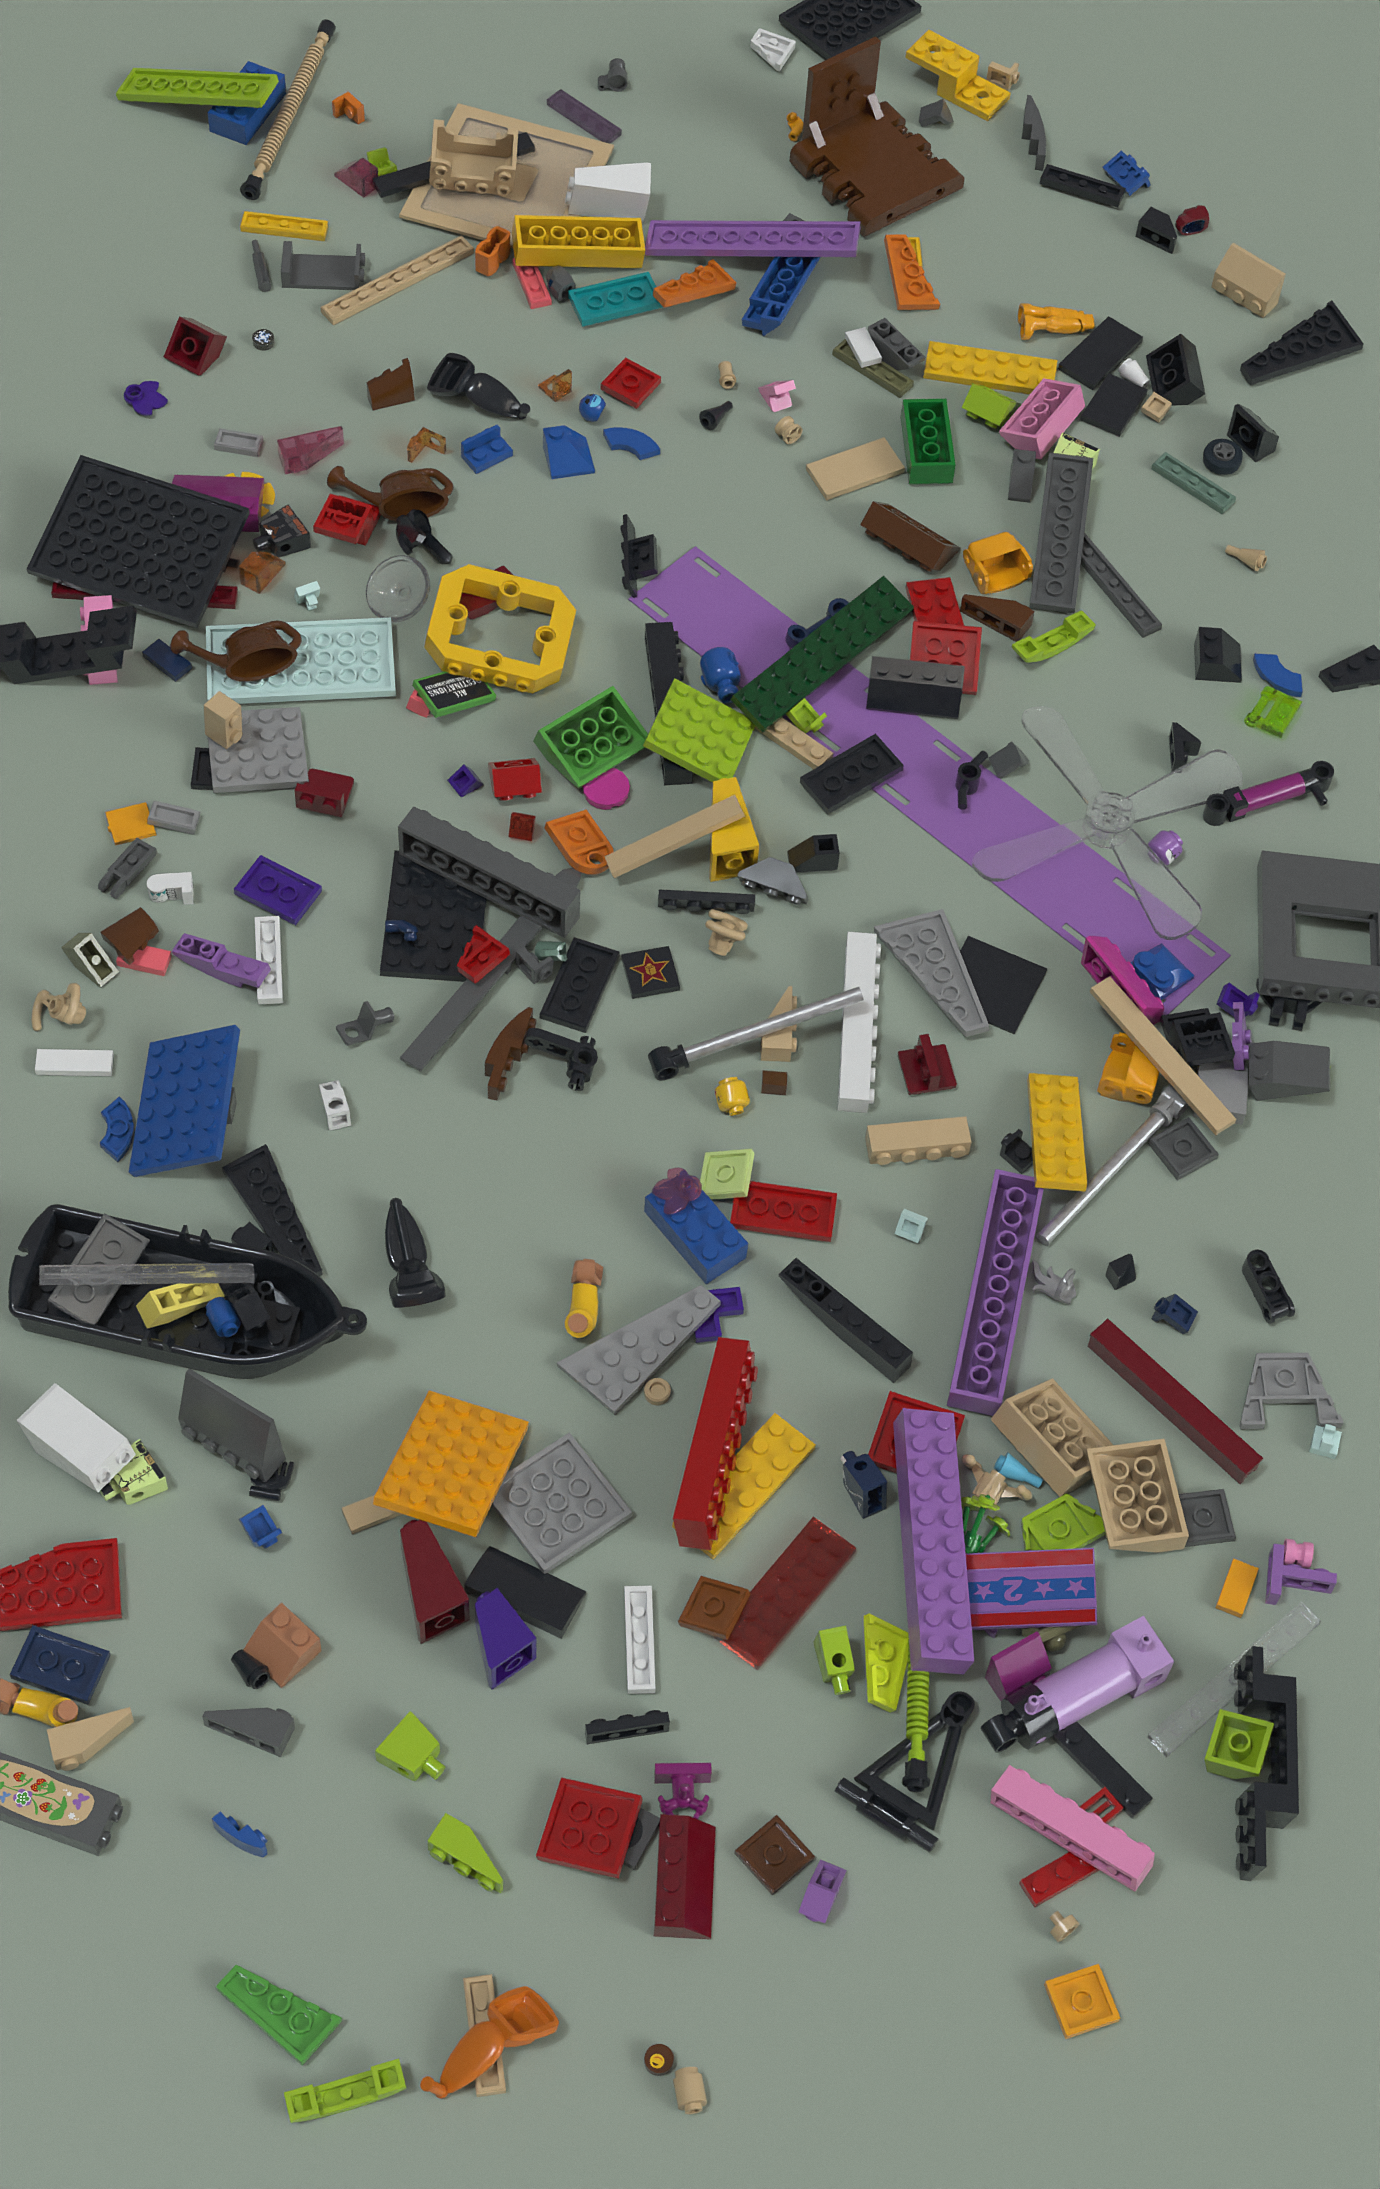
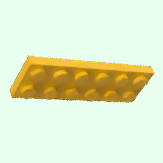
(987, 367)
(1056, 1132)
(759, 1472)

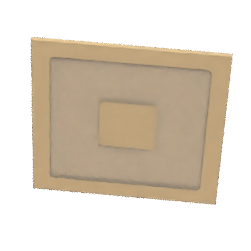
(538, 183)

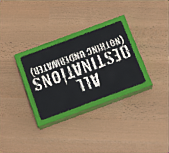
(452, 693)

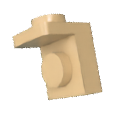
(1002, 75)

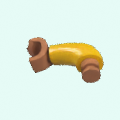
(584, 1300)
(37, 1705)

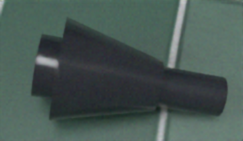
(711, 417)

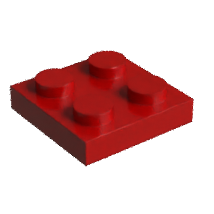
(630, 383)

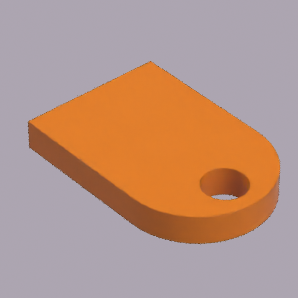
(580, 841)

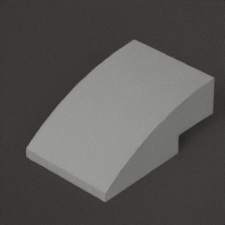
(1228, 1086)

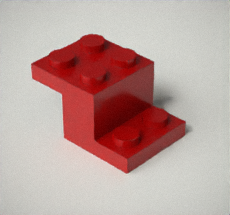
(347, 519)

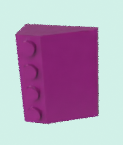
(237, 490)

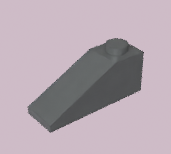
(255, 1726)

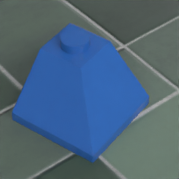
(566, 452)

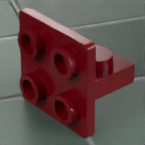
(926, 1067)

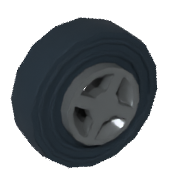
(1222, 456)

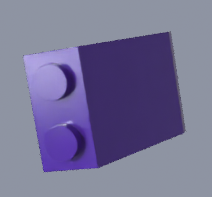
(503, 1638)

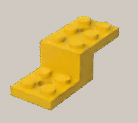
(957, 75)

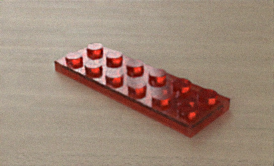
(787, 1591)

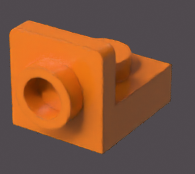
(350, 106)

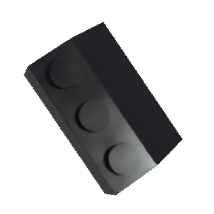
(1176, 371)

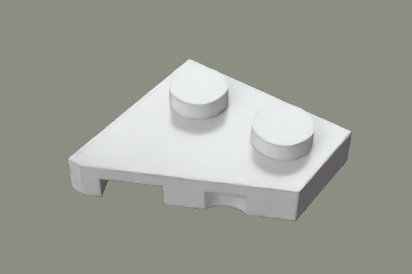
(772, 47)

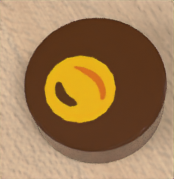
(658, 2059)

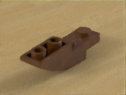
(506, 1049)

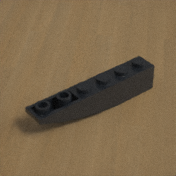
(848, 1321)

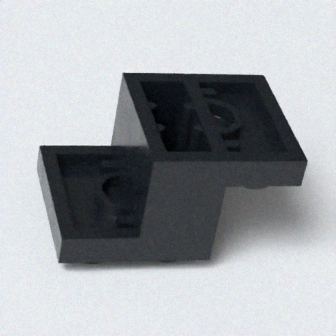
(1198, 1036)

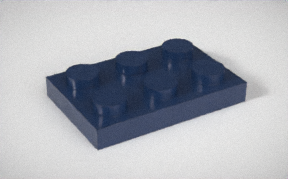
(60, 1664)

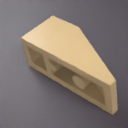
(82, 1739)

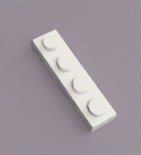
(269, 951)
(639, 1639)

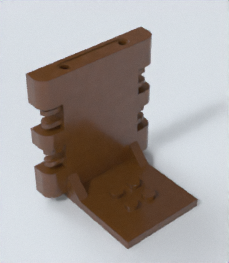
(865, 146)

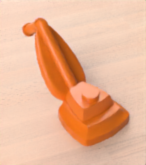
(514, 2021)

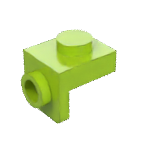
(381, 160)
(805, 717)

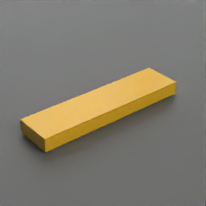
(284, 226)

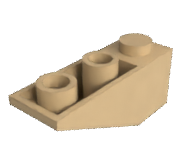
(780, 1044)

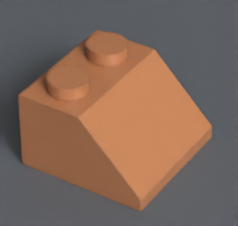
(283, 1644)

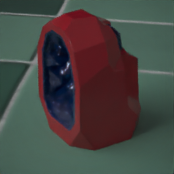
(1193, 220)

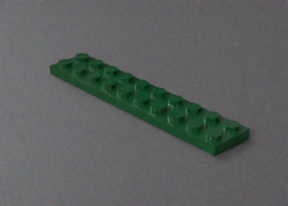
(822, 654)

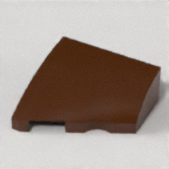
(391, 387)
(130, 934)

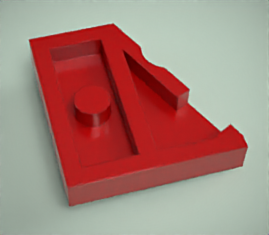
(481, 955)

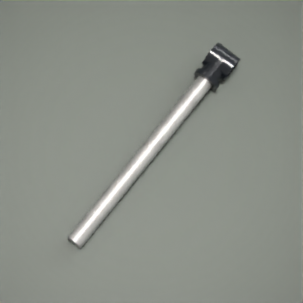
(667, 1062)

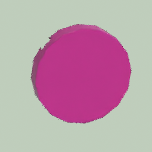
(607, 790)

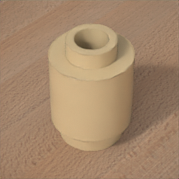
(689, 2090)

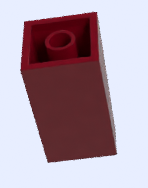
(433, 1586)

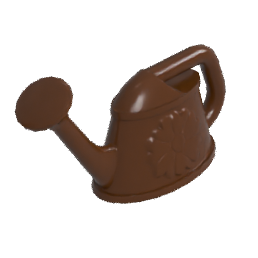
(401, 491)
(250, 651)

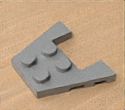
(1286, 1380)

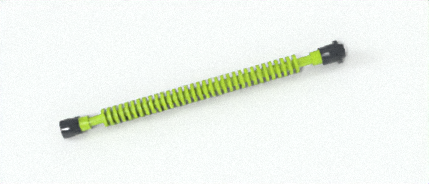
(916, 1729)

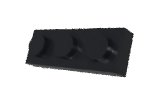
(627, 1727)

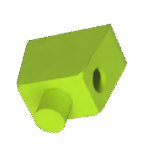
(834, 1647)
(410, 1750)

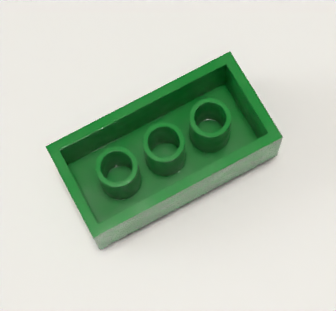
(927, 441)

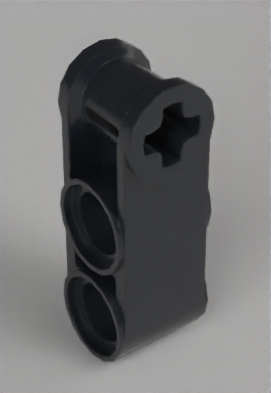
(1273, 1302)

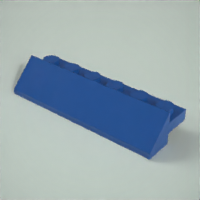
(777, 292)

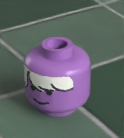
(1166, 846)

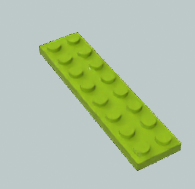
(197, 87)

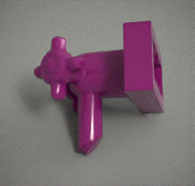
(683, 1779)

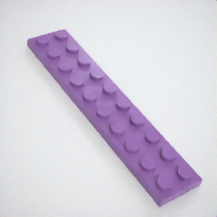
(753, 238)

